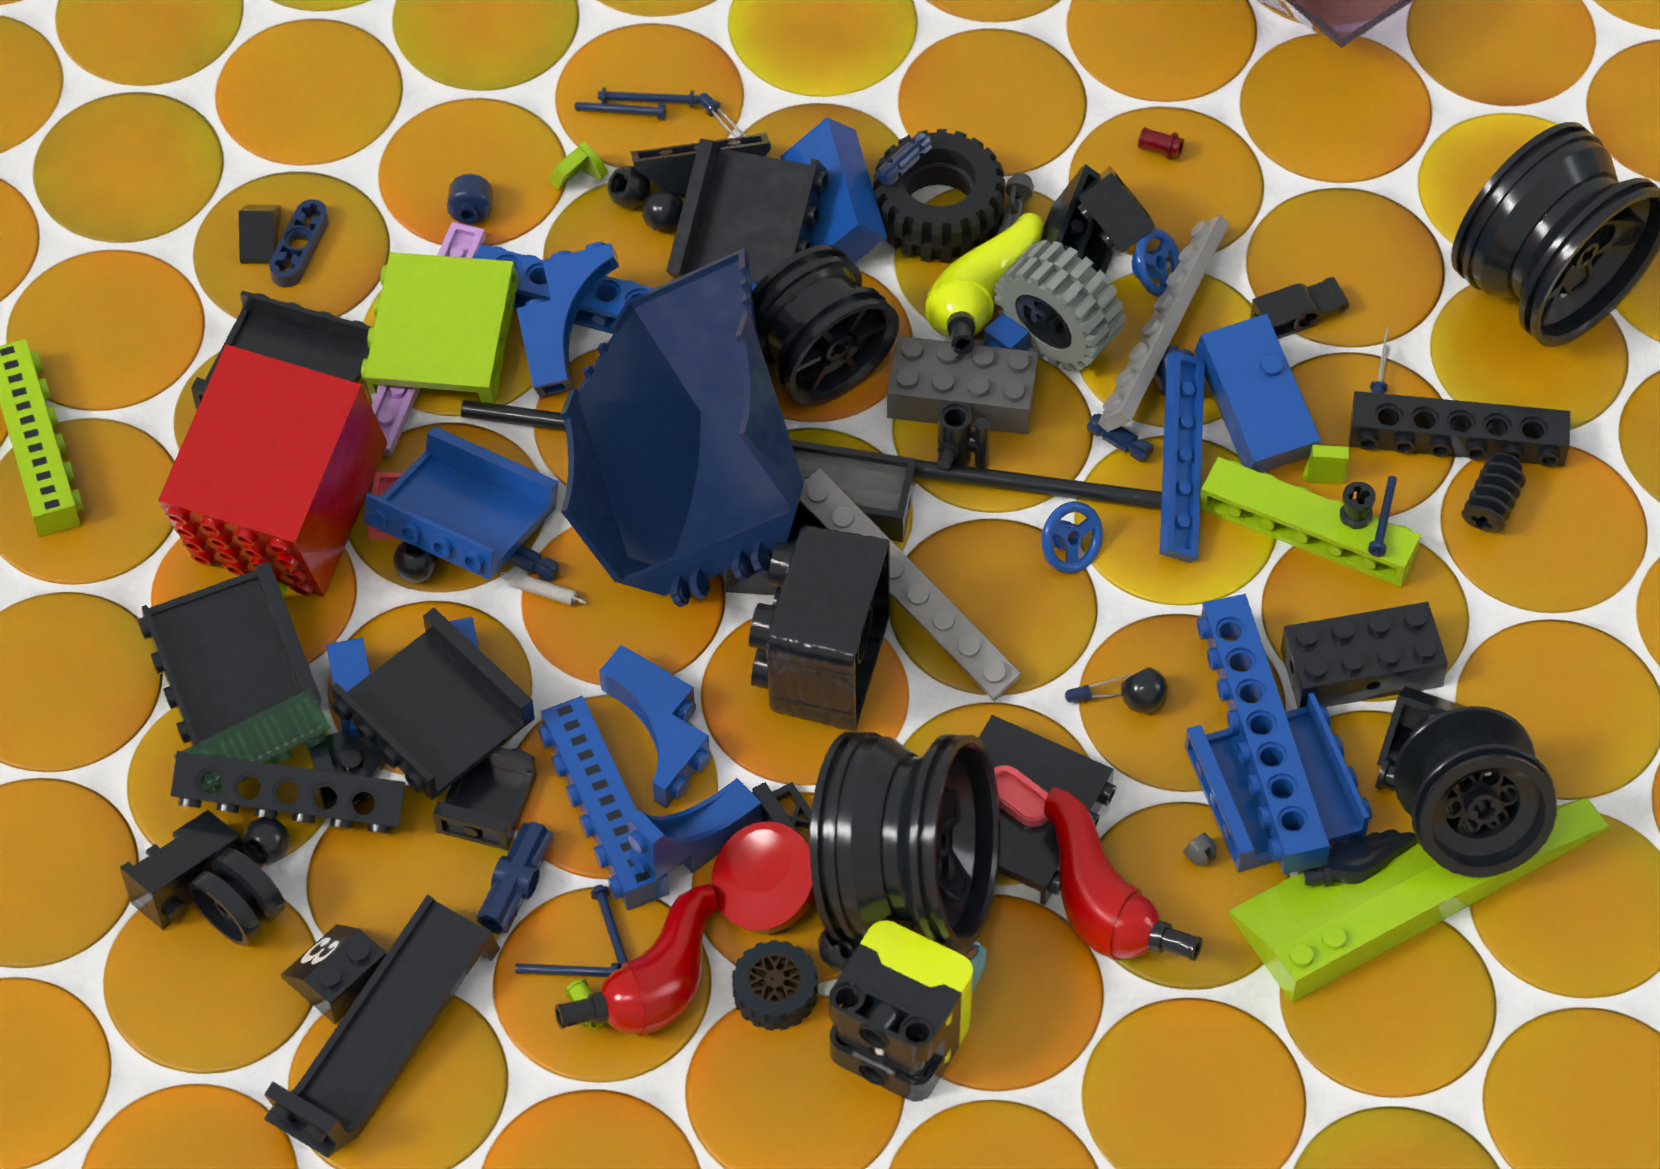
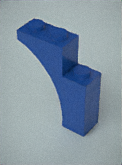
(549, 323)
(664, 708)
(692, 834)

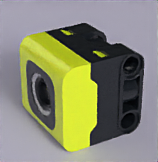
(900, 1010)

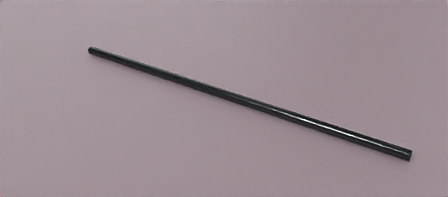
(924, 469)

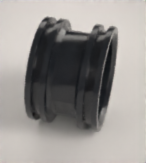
(822, 324)

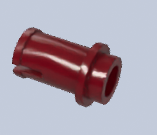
(1161, 143)

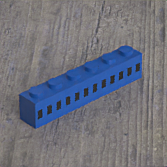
(600, 796)

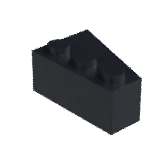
(160, 881)

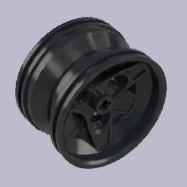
(1559, 234)
(905, 837)

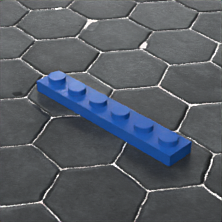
(1182, 457)

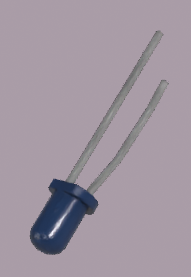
(712, 108)
(1381, 387)
(1084, 692)

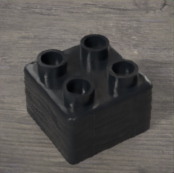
(823, 625)

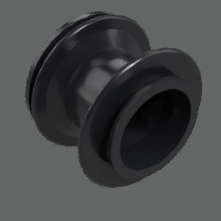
(1483, 821)

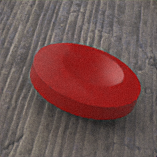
(763, 877)

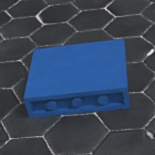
(464, 504)
(1236, 811)

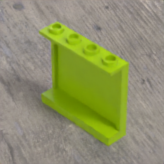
(441, 324)

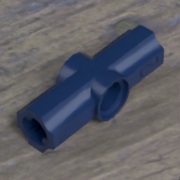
(515, 877)

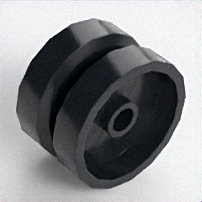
(236, 896)

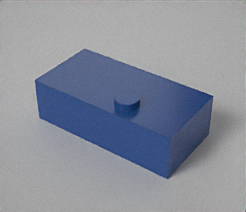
(848, 206)
(1257, 394)

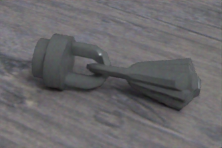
(1019, 189)

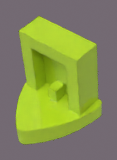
(580, 159)
(1327, 465)

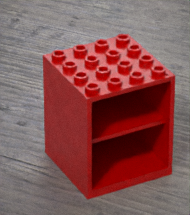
(274, 469)

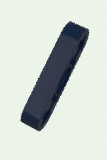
(299, 256)

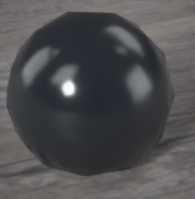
(628, 187)
(662, 209)
(414, 563)
(1145, 691)
(266, 840)

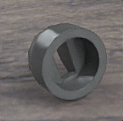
(1201, 850)

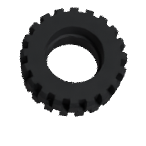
(949, 229)

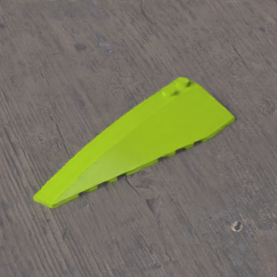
(1324, 932)

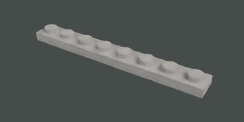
(1160, 329)
(915, 591)

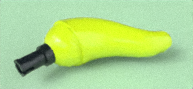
(964, 293)

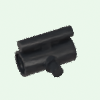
(958, 439)

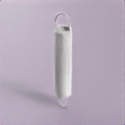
(543, 588)

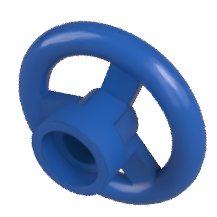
(1153, 263)
(1068, 537)

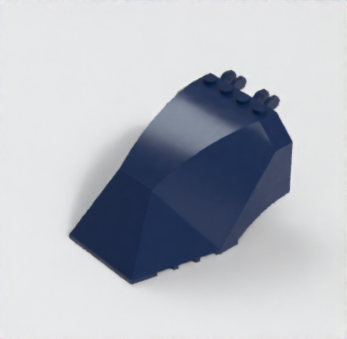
(679, 426)

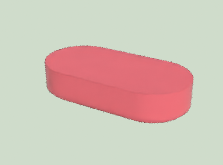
(1020, 796)

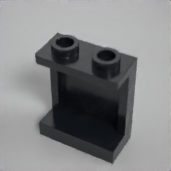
(488, 799)

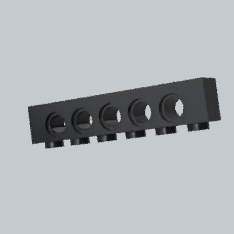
(1473, 419)
(192, 767)

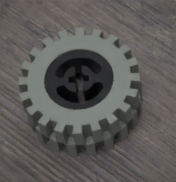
(1060, 304)

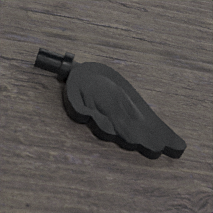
(1360, 857)

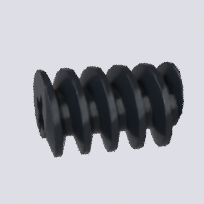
(1494, 493)

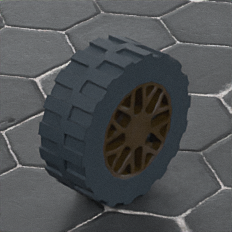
(775, 985)

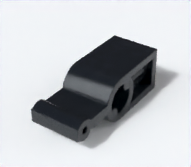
(1300, 306)

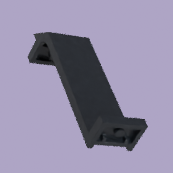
(381, 1029)

